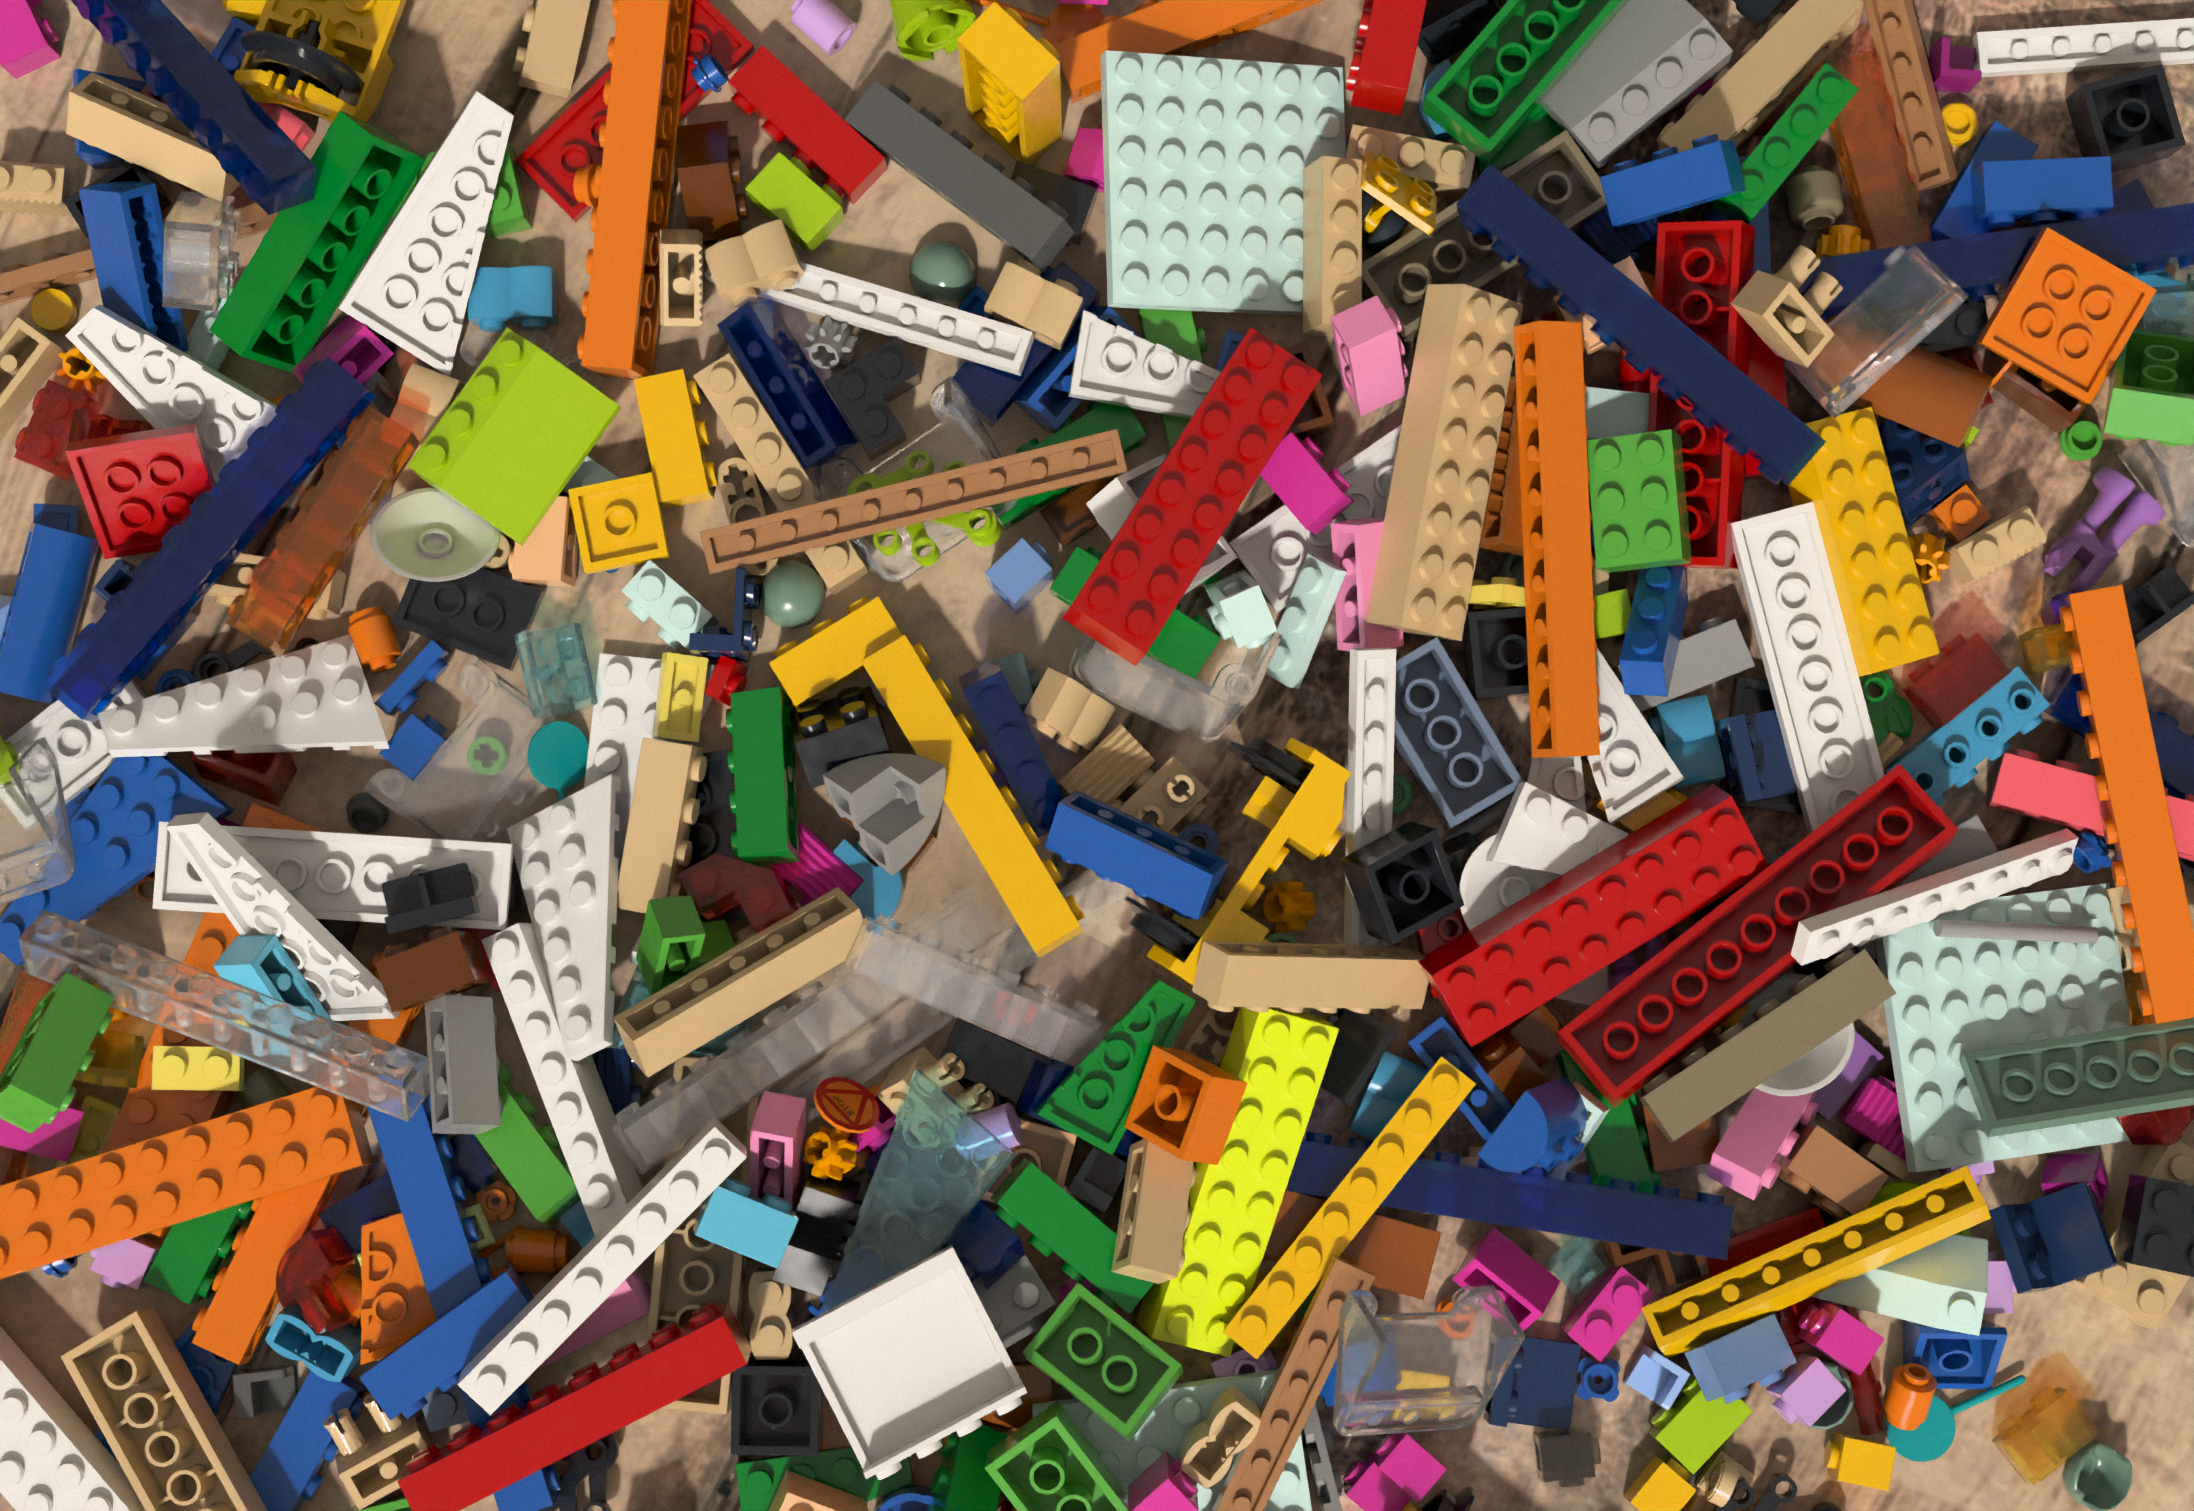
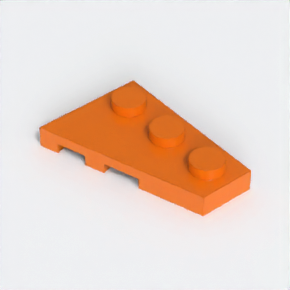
(392, 1288)

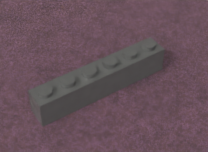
(961, 176)

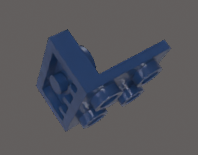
(1921, 469)
(716, 641)
(1755, 757)
(2053, 1239)
(1537, 1386)

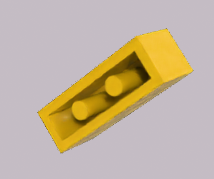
(675, 438)
(834, 651)

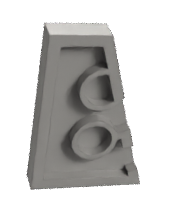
(1318, 1446)

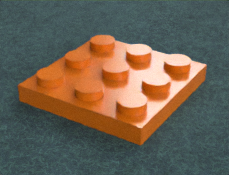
(2066, 315)

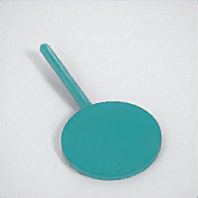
(558, 756)
(1938, 1430)

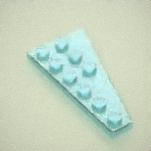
(920, 1190)

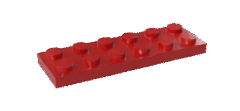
(574, 136)

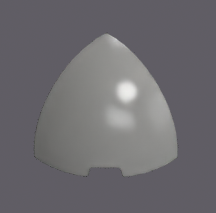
(890, 803)

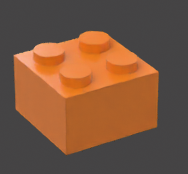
(1185, 1105)

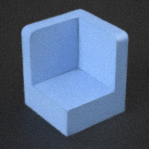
(1656, 1377)

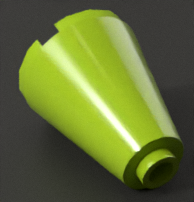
(929, 26)

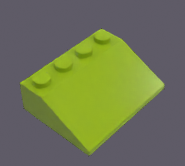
(514, 436)

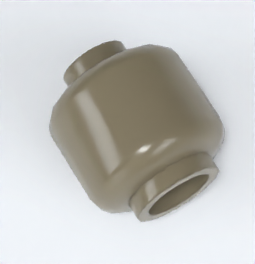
(1814, 198)

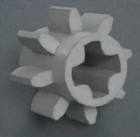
(830, 343)

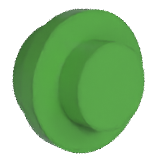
(2081, 440)

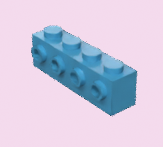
(1977, 733)

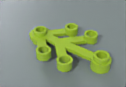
(964, 521)

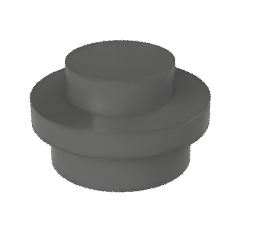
(366, 813)

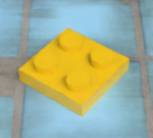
(619, 523)

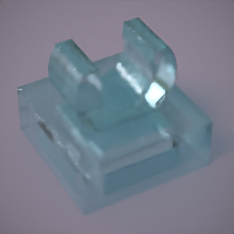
(1576, 1265)

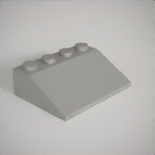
(1635, 75)

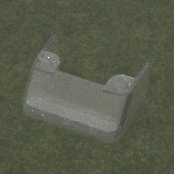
(1170, 696)

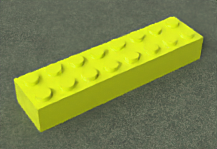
(1240, 1197)

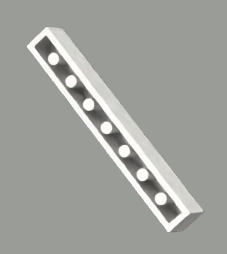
(568, 1087)
(602, 1266)

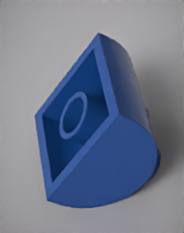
(1539, 1129)

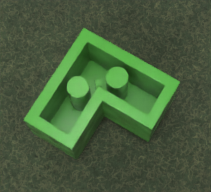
(677, 941)

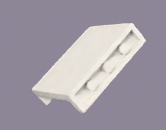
(910, 1363)

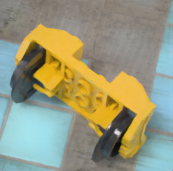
(320, 49)
(1299, 807)

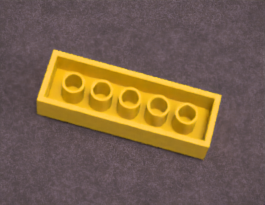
(1011, 84)
(1866, 543)

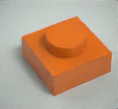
(1960, 514)

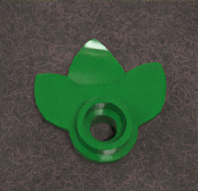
(1888, 710)

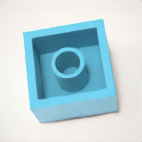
(746, 1222)

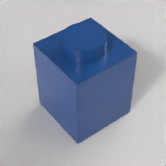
(415, 744)

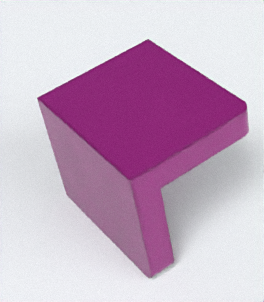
(1952, 67)
(2071, 1169)

